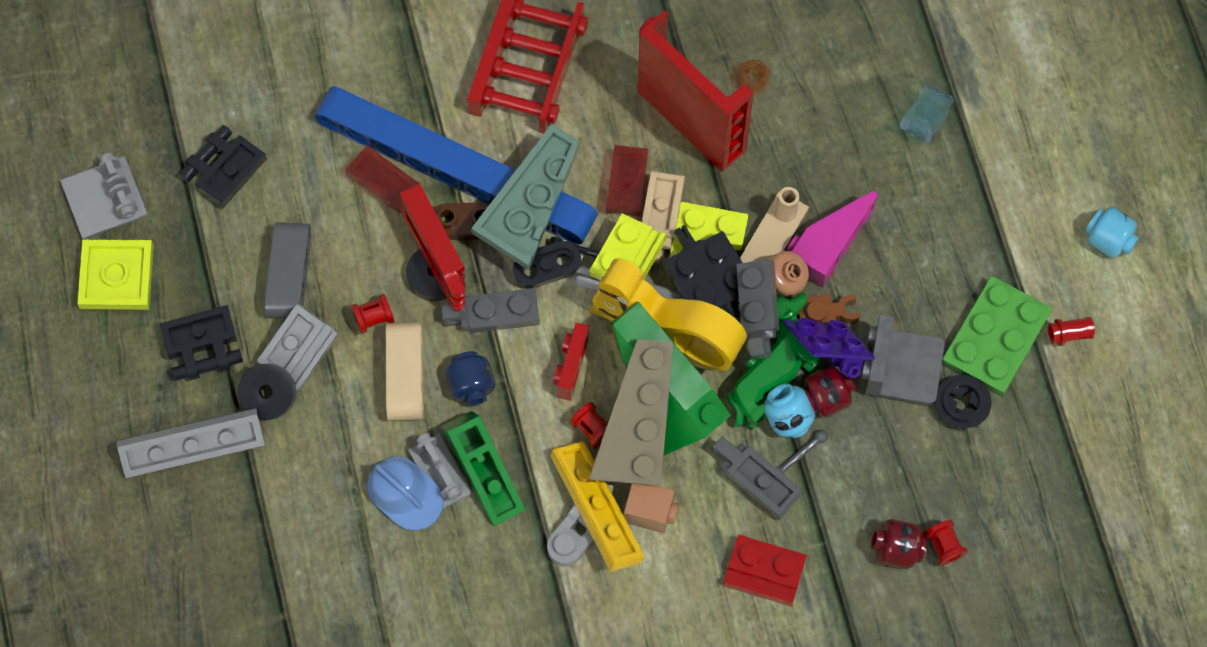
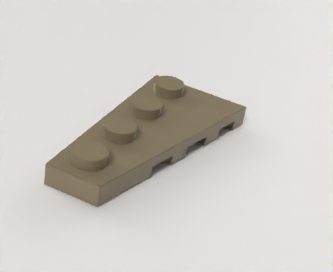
(637, 426)

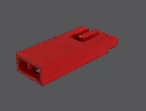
(434, 245)

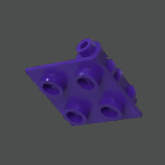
(831, 341)

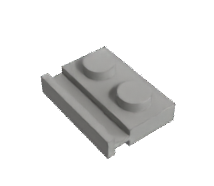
(299, 344)

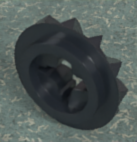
(957, 388)

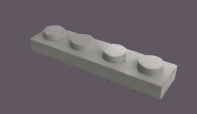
(190, 443)

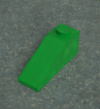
(483, 467)

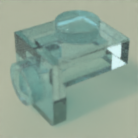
(927, 113)

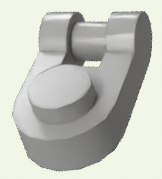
(565, 545)

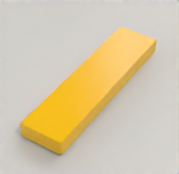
(597, 507)

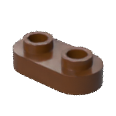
(463, 220)

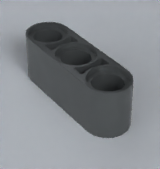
(287, 268)

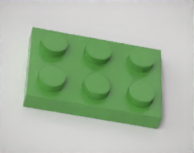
(997, 335)

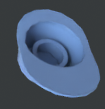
(405, 493)

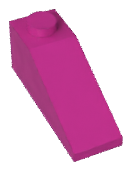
(830, 238)

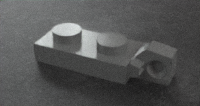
(758, 305)
(495, 311)
(757, 477)

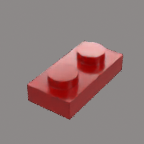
(574, 348)

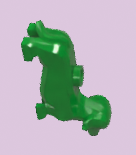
(768, 373)

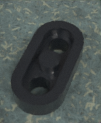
(547, 265)

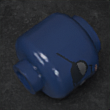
(470, 378)

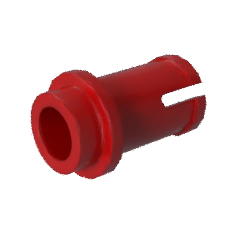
(1071, 330)

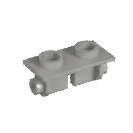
(436, 461)

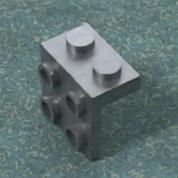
(904, 364)

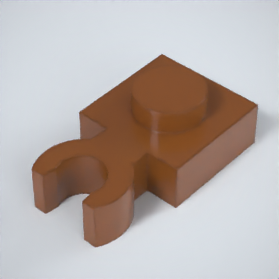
(823, 310)

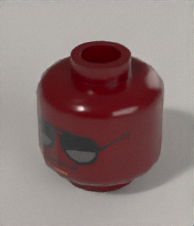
(828, 391)
(899, 544)

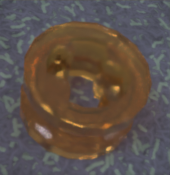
(762, 74)

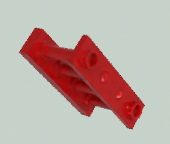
(493, 63)

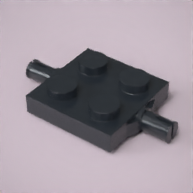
(706, 270)

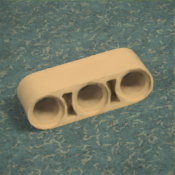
(404, 371)

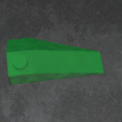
(692, 403)

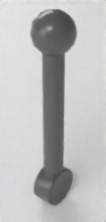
(820, 437)

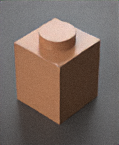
(651, 507)

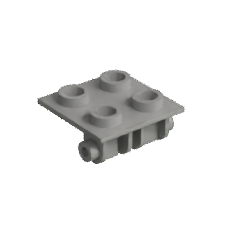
(104, 196)

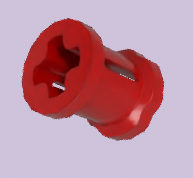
(372, 313)
(589, 423)
(945, 542)

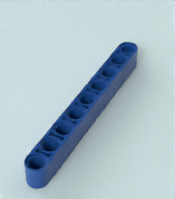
(439, 157)

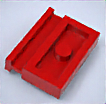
(764, 570)

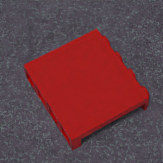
(689, 100)

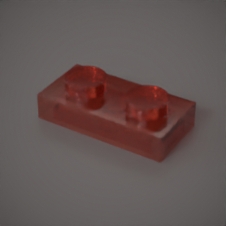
(380, 177)
(627, 180)

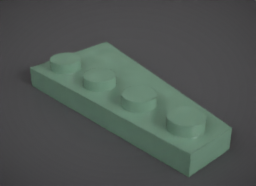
(527, 200)

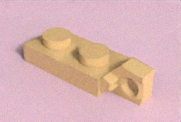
(663, 206)

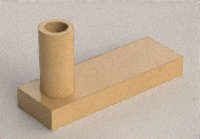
(777, 226)

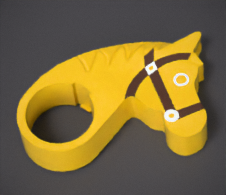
(699, 329)

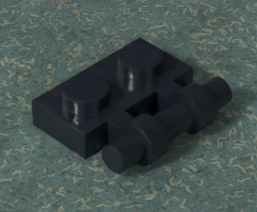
(229, 171)
(199, 333)

